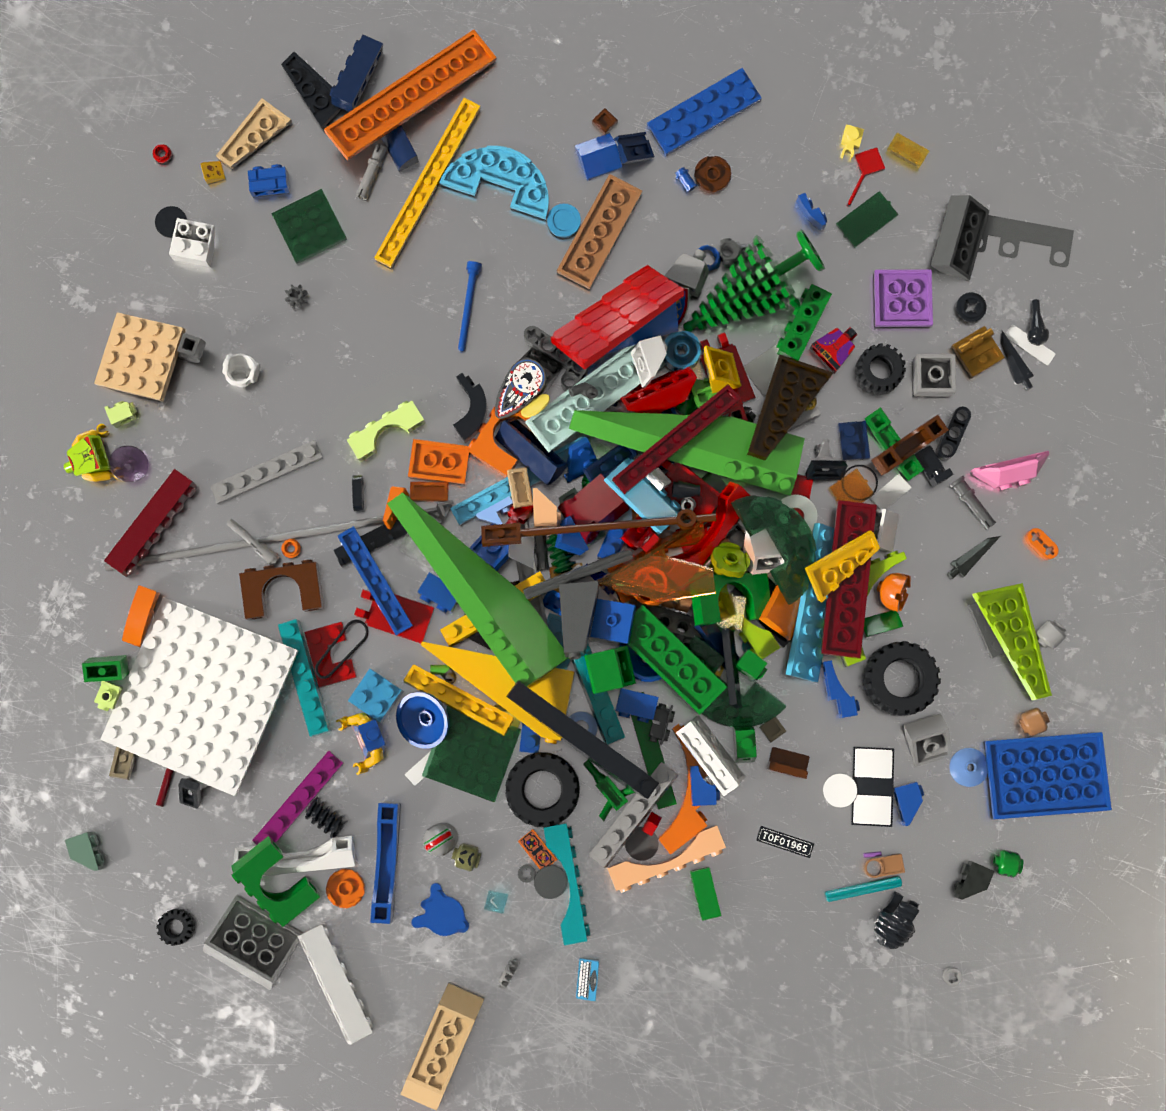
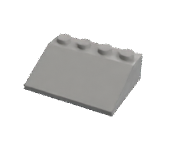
(252, 942)

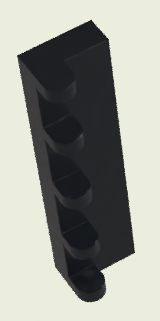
(374, 541)

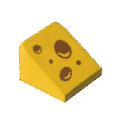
(212, 171)

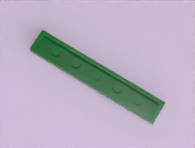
(652, 757)

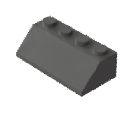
(960, 237)

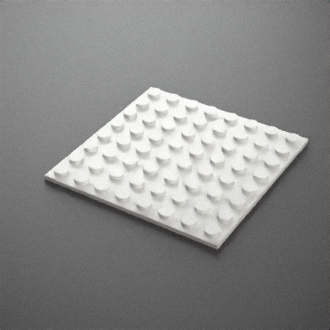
(199, 696)

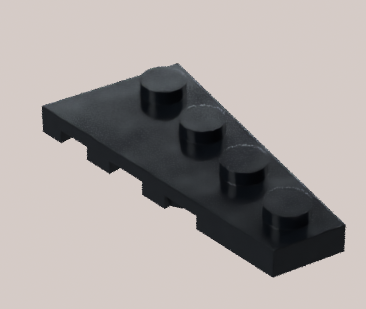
(312, 88)

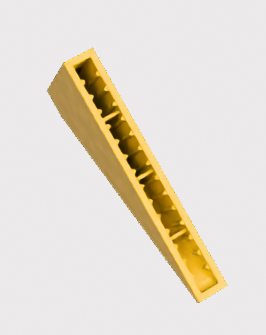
(492, 679)

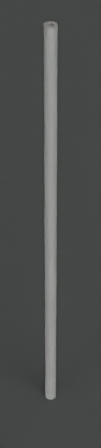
(265, 539)

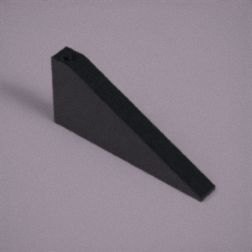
(583, 741)

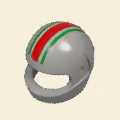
(440, 839)

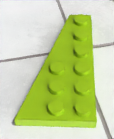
(1012, 624)

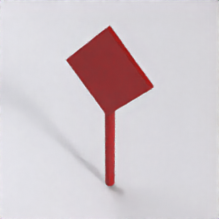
(868, 162)

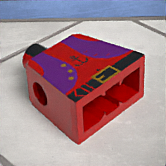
(834, 347)

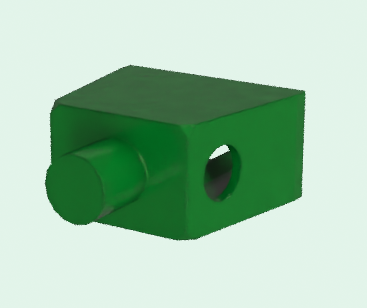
(744, 744)

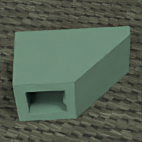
(85, 851)

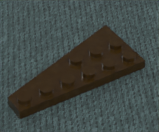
(787, 397)

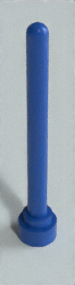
(473, 271)

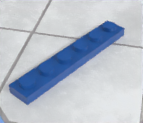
(374, 580)

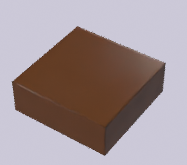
(604, 121)

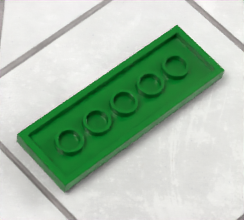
(674, 661)

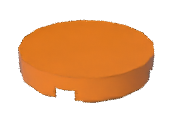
(345, 888)

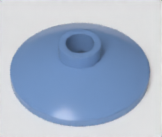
(959, 765)

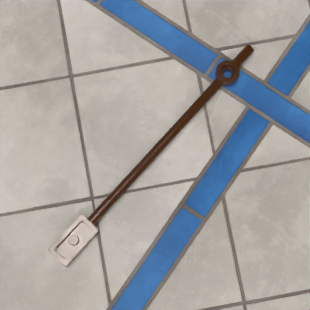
(511, 533)

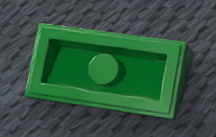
(882, 623)

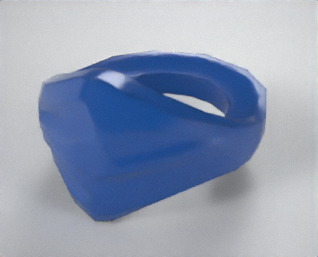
(717, 262)

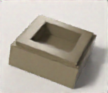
(772, 729)

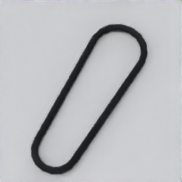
(341, 633)

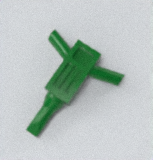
(615, 797)

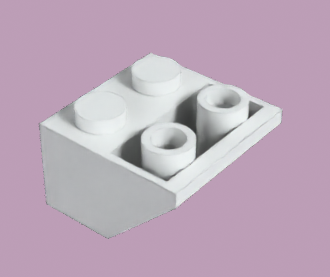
(193, 242)
(762, 553)

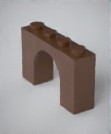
(256, 582)

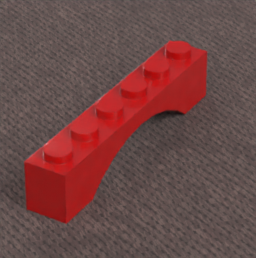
(725, 519)

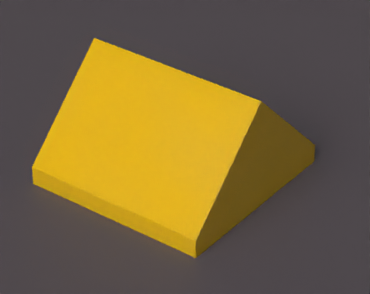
(720, 369)

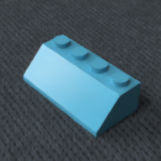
(646, 499)

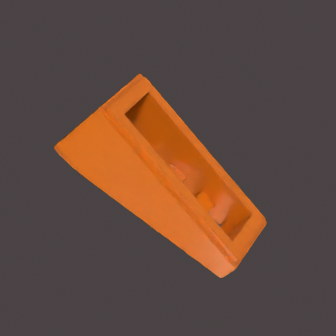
(389, 517)

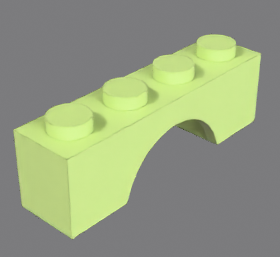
(364, 442)

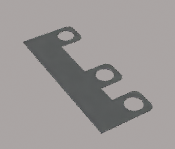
(1016, 231)

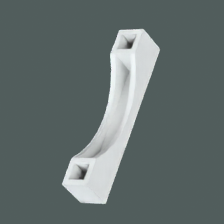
(335, 853)

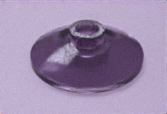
(132, 456)

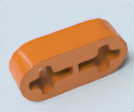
(1045, 540)

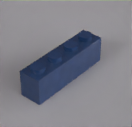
(356, 73)

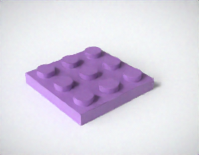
(903, 298)

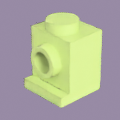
(121, 413)
(114, 692)

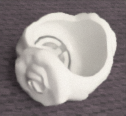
(240, 369)

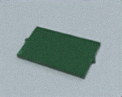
(867, 219)

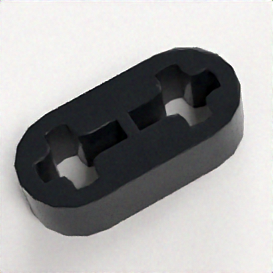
(358, 492)

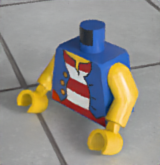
(369, 739)

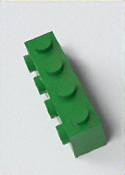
(804, 322)

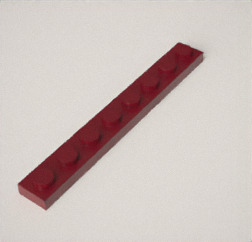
(676, 439)

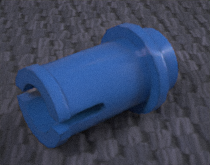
(683, 175)

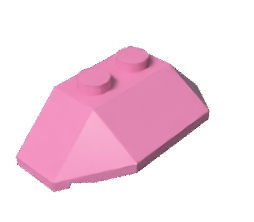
(1012, 471)

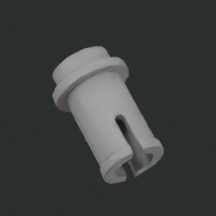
(690, 500)

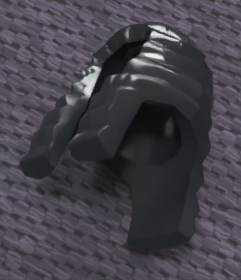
(895, 924)

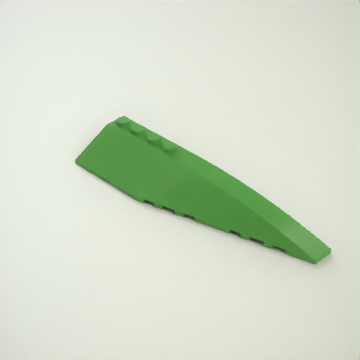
(717, 449)
(488, 599)

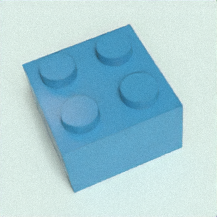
(375, 695)

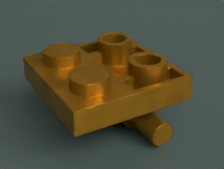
(978, 351)

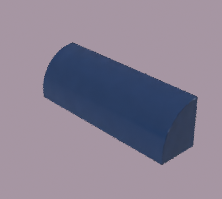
(400, 148)
(530, 451)

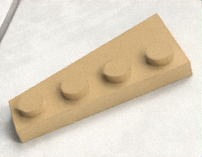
(253, 132)

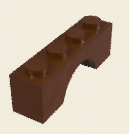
(909, 445)

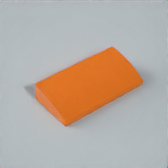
(780, 615)

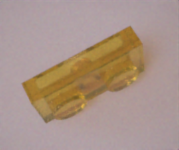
(907, 150)

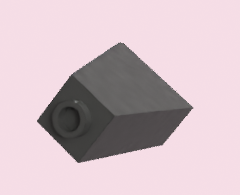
(577, 614)

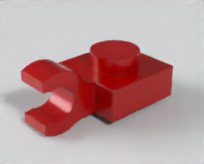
(519, 514)

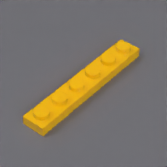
(463, 627)
(459, 700)

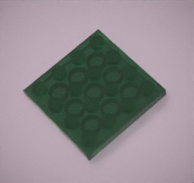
(471, 756)

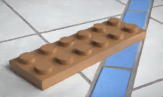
(599, 231)

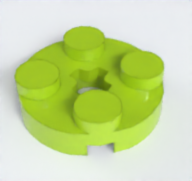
(723, 566)

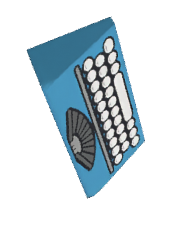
(587, 979)

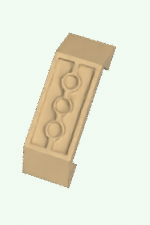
(442, 1046)

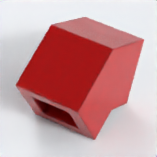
(651, 823)

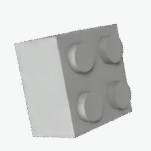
(934, 375)

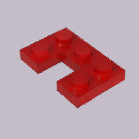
(318, 643)

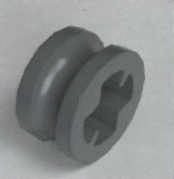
(532, 873)

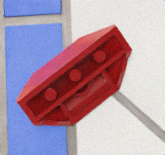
(661, 392)

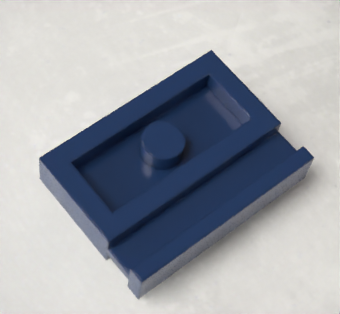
(634, 147)
(853, 441)

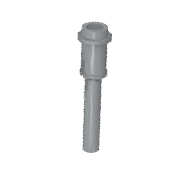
(265, 552)

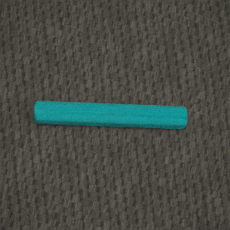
(862, 889)

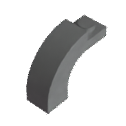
(191, 348)

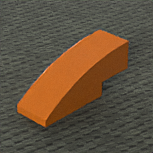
(140, 615)

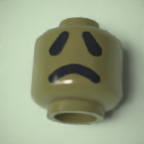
(466, 857)

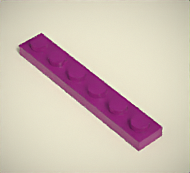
(300, 798)

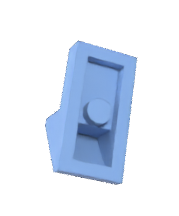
(490, 514)

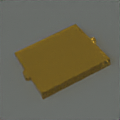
(732, 611)

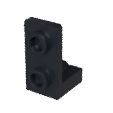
(932, 466)

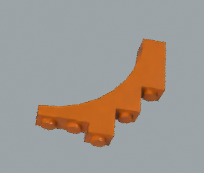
(688, 821)

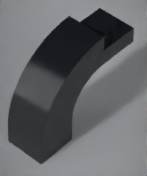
(476, 416)

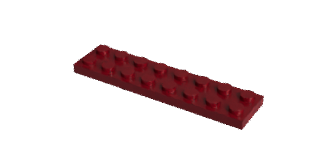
(847, 604)

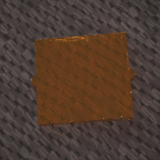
(852, 488)

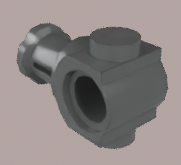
(736, 249)

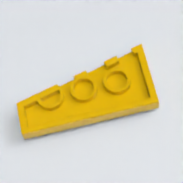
(835, 567)

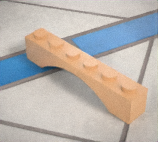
(628, 873)

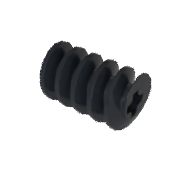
(325, 818)

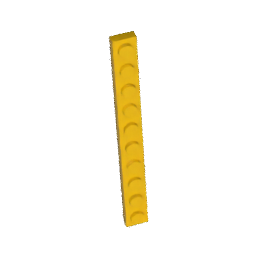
(427, 182)

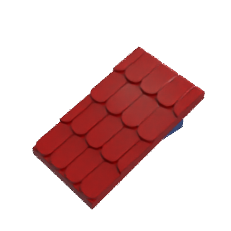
(627, 314)

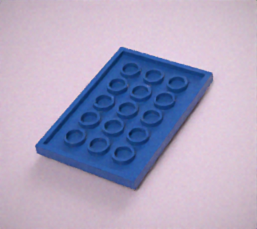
(1047, 775)

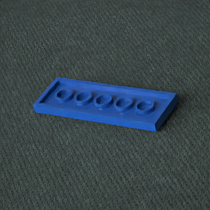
(704, 111)

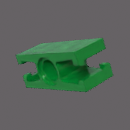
(705, 893)

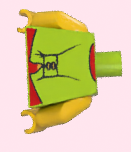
(88, 456)

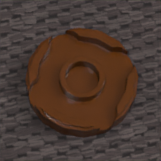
(712, 174)

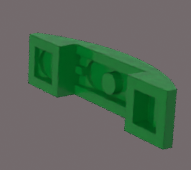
(886, 437)

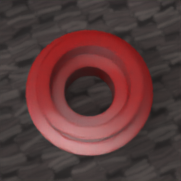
(162, 148)

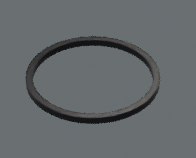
(868, 468)

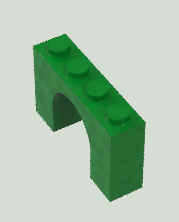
(753, 587)
(281, 906)

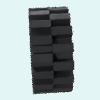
(163, 927)

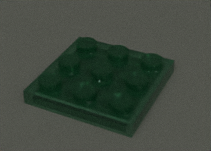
(309, 226)

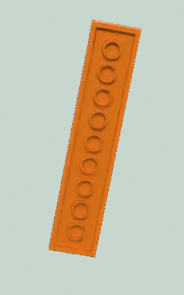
(410, 95)

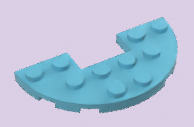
(504, 168)

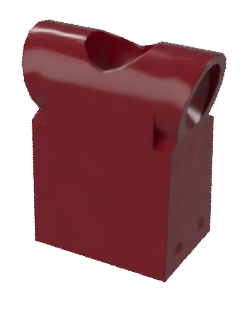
(594, 504)

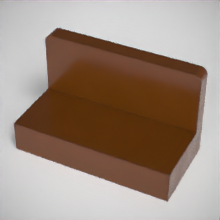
(788, 762)

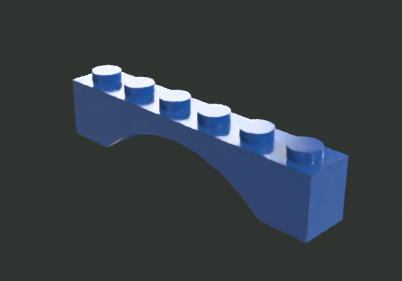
(386, 861)

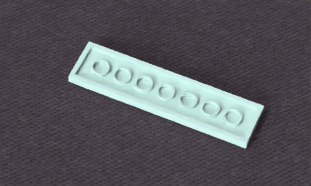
(612, 381)

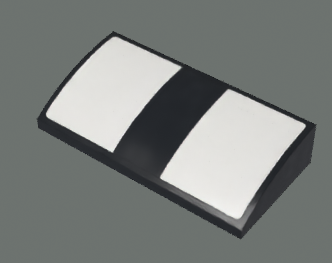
(874, 781)

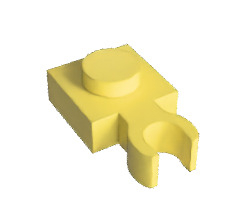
(851, 139)

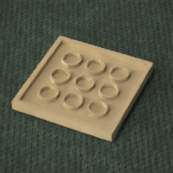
(139, 356)

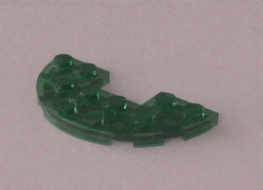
(789, 535)
(757, 703)

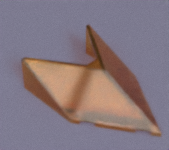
(663, 576)

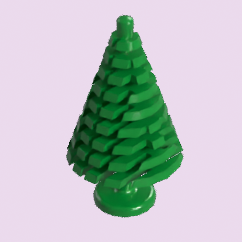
(754, 285)

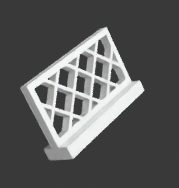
(711, 755)

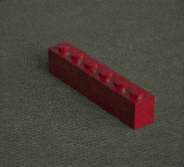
(150, 523)

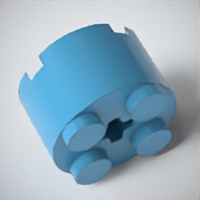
(678, 341)

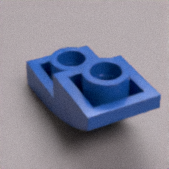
(815, 216)

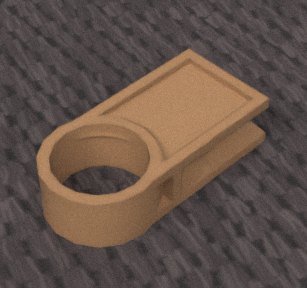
(889, 865)

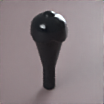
(1037, 332)

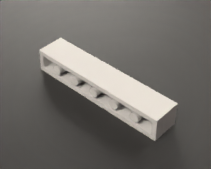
(335, 984)

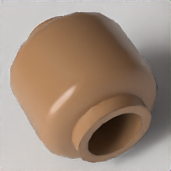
(1034, 721)

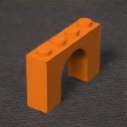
(487, 451)

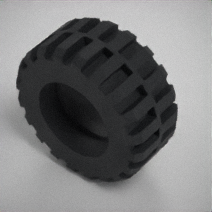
(926, 671)
(542, 816)

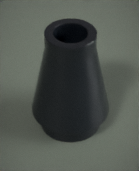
(684, 489)

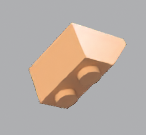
(544, 511)

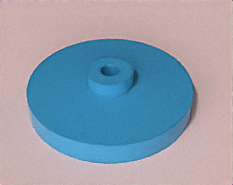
(564, 220)

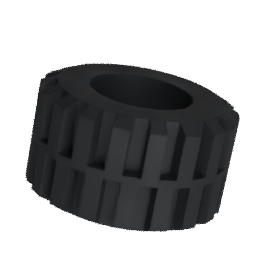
(884, 354)

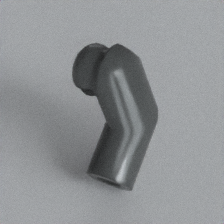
(584, 389)

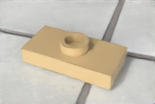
(520, 487)

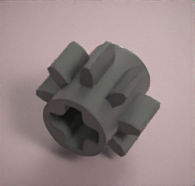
(291, 297)

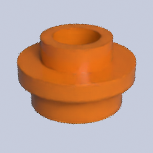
(285, 546)

